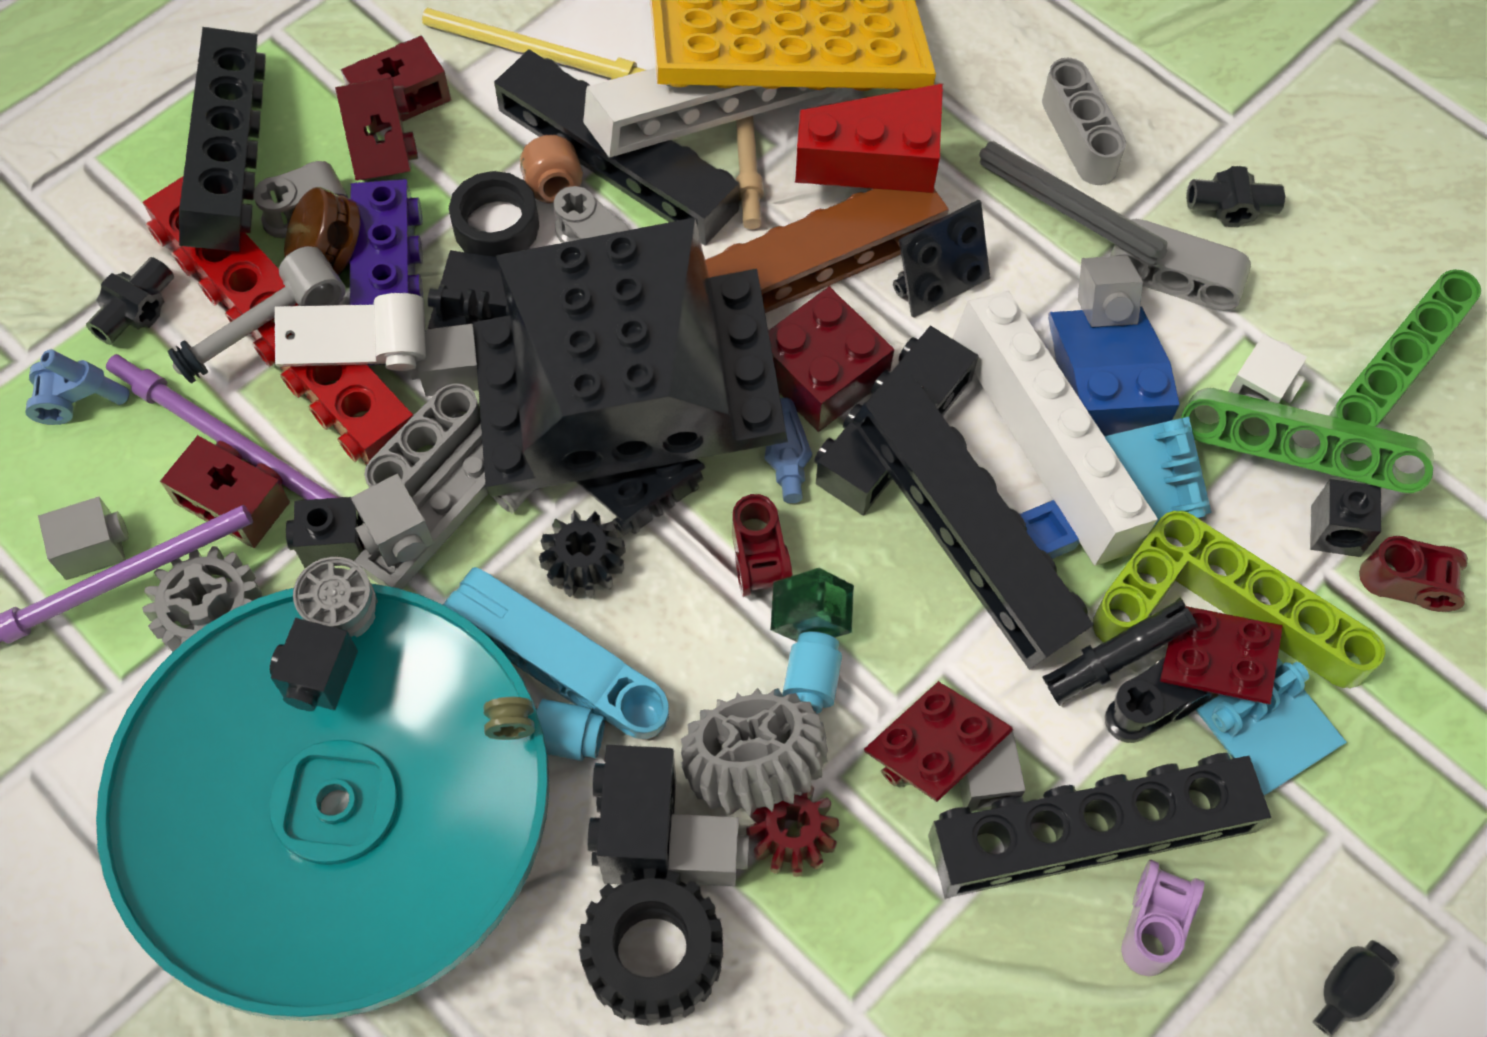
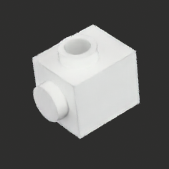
(1270, 372)

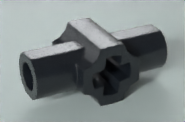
(1235, 196)
(130, 300)

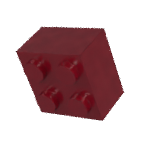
(827, 358)

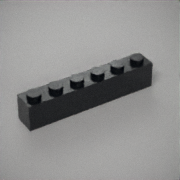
(660, 176)
(972, 521)

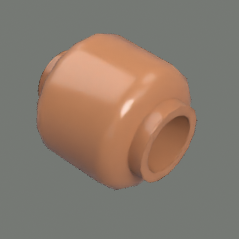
(550, 166)

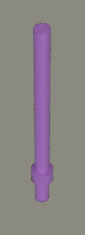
(154, 389)
(18, 623)

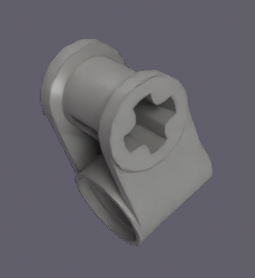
(289, 190)
(583, 216)

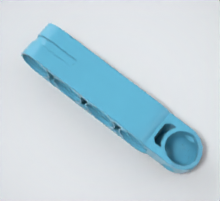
(561, 656)

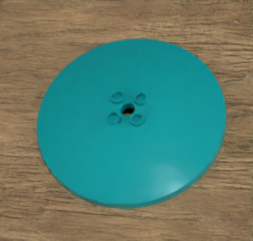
(222, 833)

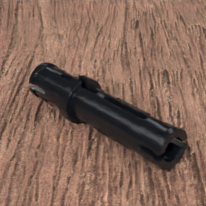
(1120, 651)

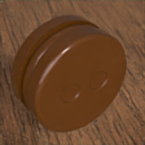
(326, 223)

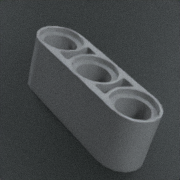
(1083, 121)
(1193, 269)
(427, 427)

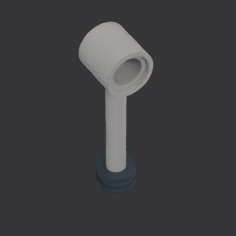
(307, 281)

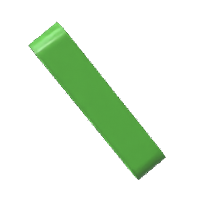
(1408, 351)
(1332, 432)

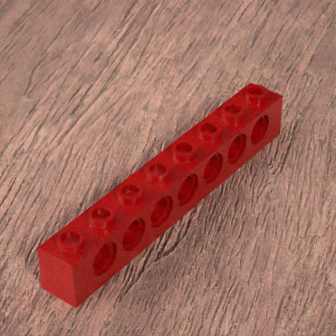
(246, 280)

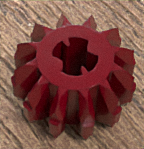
(813, 835)

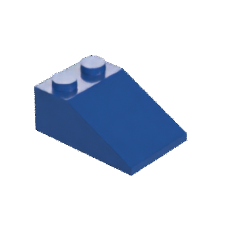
(1115, 371)

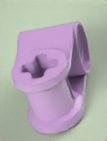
(1164, 909)

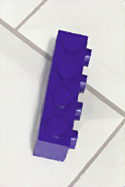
(386, 242)

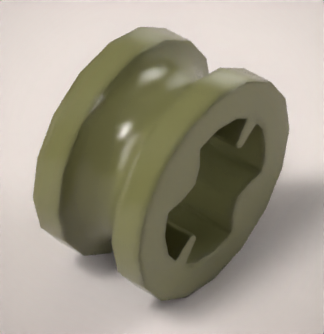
(508, 718)

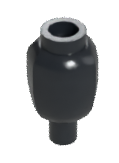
(1356, 986)

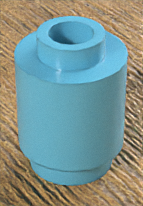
(814, 669)
(570, 729)

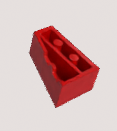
(873, 141)

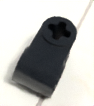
(1148, 705)

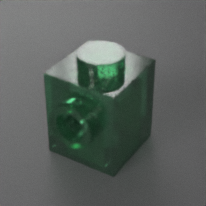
(812, 604)

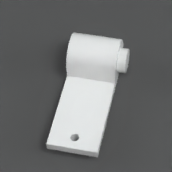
(353, 334)

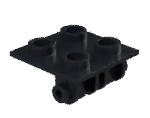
(943, 259)
(468, 291)
(636, 492)

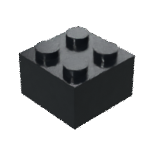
(635, 809)

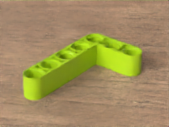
(1234, 596)

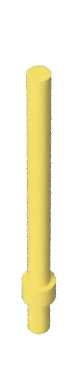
(522, 43)

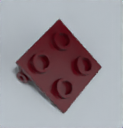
(1225, 656)
(937, 741)

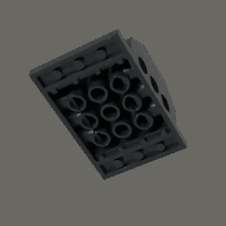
(622, 360)

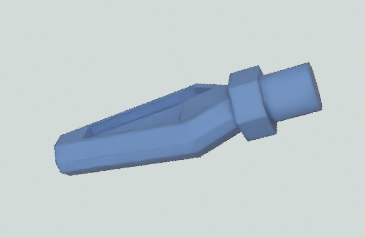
(790, 457)

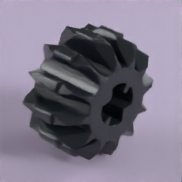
(582, 554)

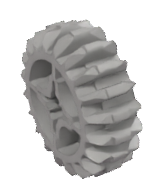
(754, 751)

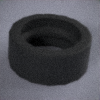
(489, 188)

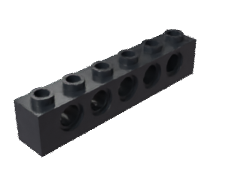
(220, 142)
(1228, 784)

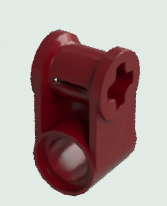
(759, 554)
(1423, 573)

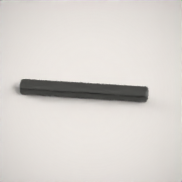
(1074, 203)

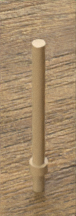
(749, 179)

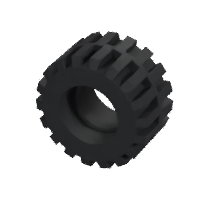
(643, 900)

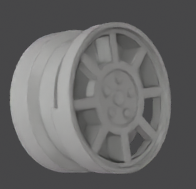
(336, 595)

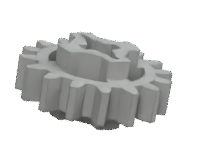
(195, 597)

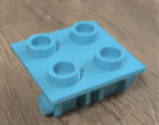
(1164, 466)
(1277, 736)

